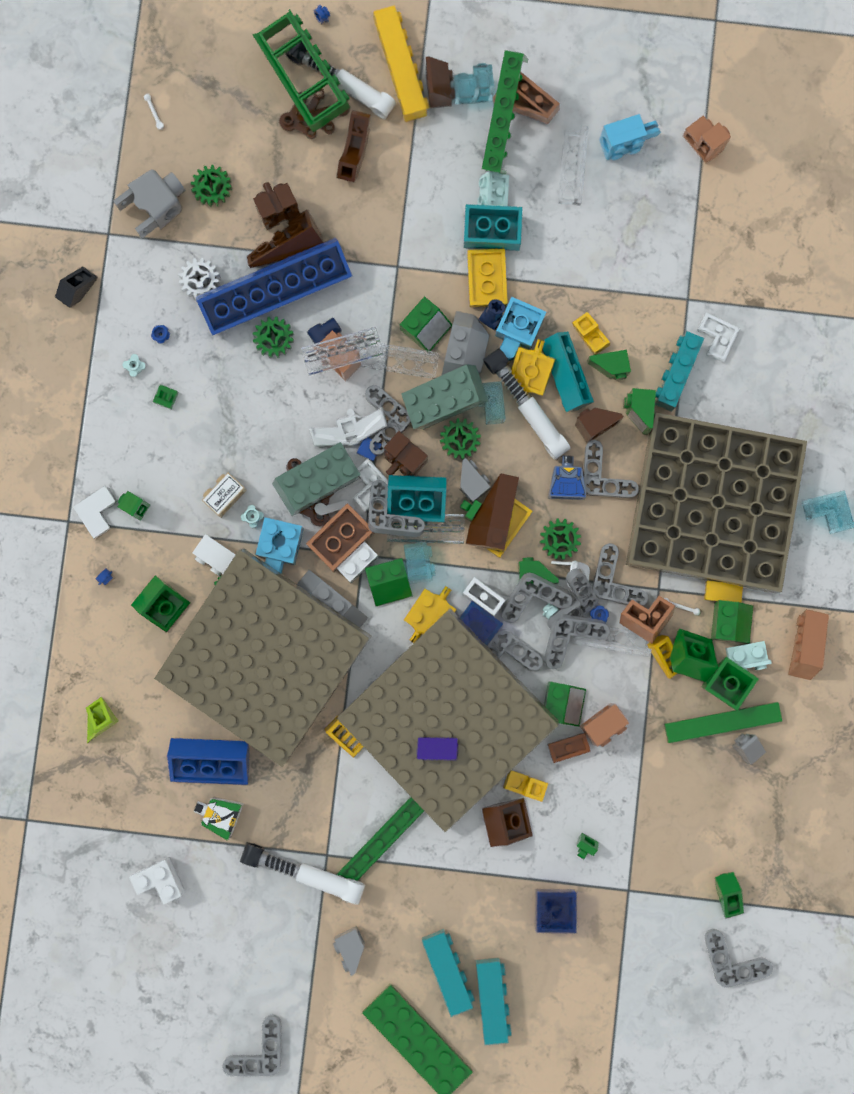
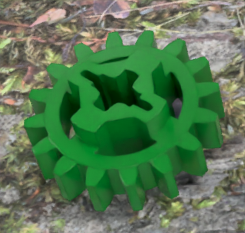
(219, 183)
(281, 335)
(469, 437)
(553, 533)

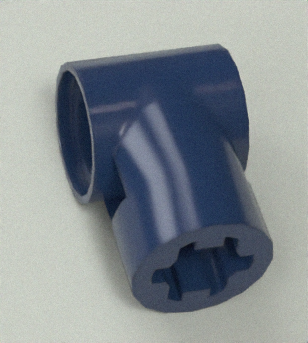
(493, 314)
(320, 331)

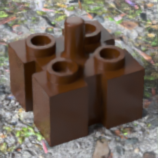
(276, 205)
(404, 456)

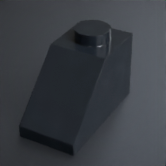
(75, 286)

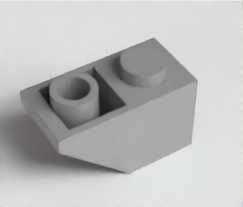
(472, 483)
(749, 747)
(350, 946)

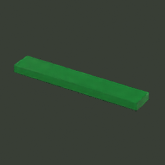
(723, 722)
(381, 840)

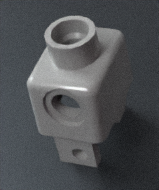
(154, 196)

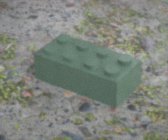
(444, 397)
(316, 479)

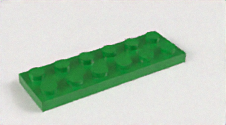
(417, 1041)

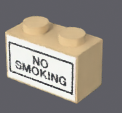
(223, 494)

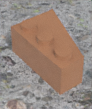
(534, 101)
(809, 644)

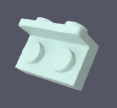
(493, 189)
(749, 655)

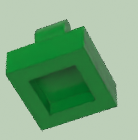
(165, 397)
(470, 509)
(586, 845)

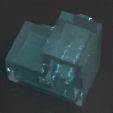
(476, 86)
(494, 408)
(834, 508)
(418, 562)

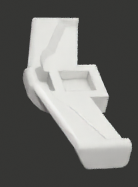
(349, 430)

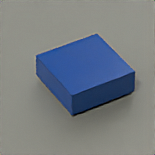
(364, 449)

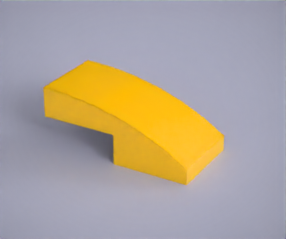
(590, 333)
(722, 591)
(525, 785)

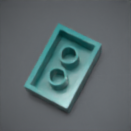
(492, 227)
(417, 497)

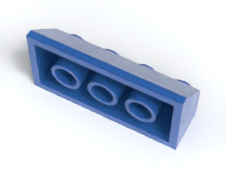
(208, 761)

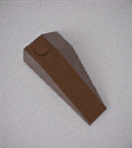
(295, 238)
(493, 518)

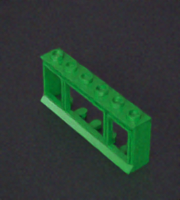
(305, 37)
(503, 111)

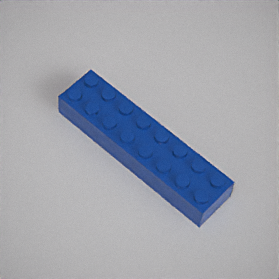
(274, 286)

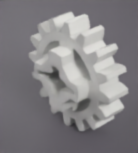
(191, 280)

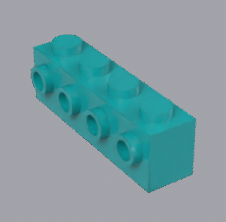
(679, 371)
(567, 372)
(447, 972)
(492, 1001)

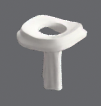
(575, 564)

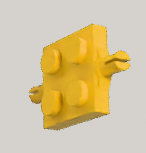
(533, 368)
(427, 611)

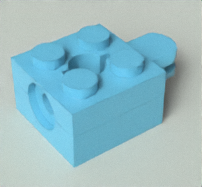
(626, 136)
(519, 326)
(279, 543)

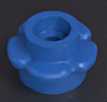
(321, 14)
(160, 329)
(104, 577)
(599, 609)

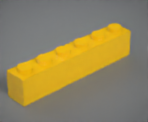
(400, 65)

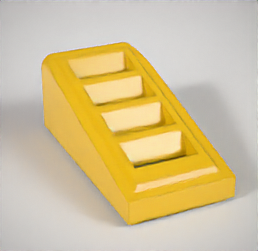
(659, 645)
(329, 730)

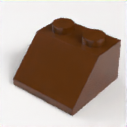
(438, 83)
(596, 422)
(507, 822)

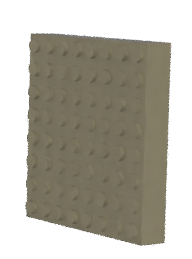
(716, 503)
(262, 657)
(448, 690)

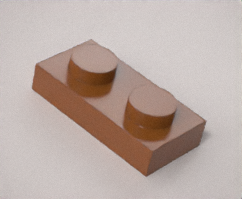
(569, 747)

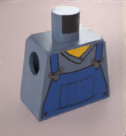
(567, 481)

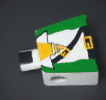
(219, 816)

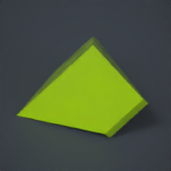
(99, 718)

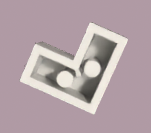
(163, 877)

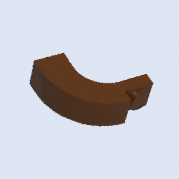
(355, 146)

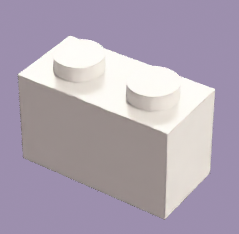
(214, 554)
(357, 562)
(483, 596)

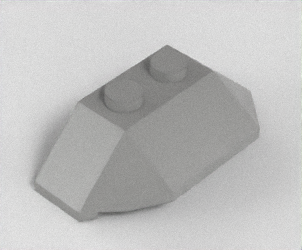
(466, 343)
(326, 594)

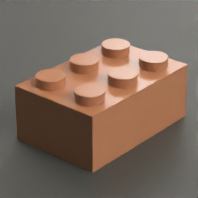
(340, 537)

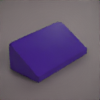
(437, 748)

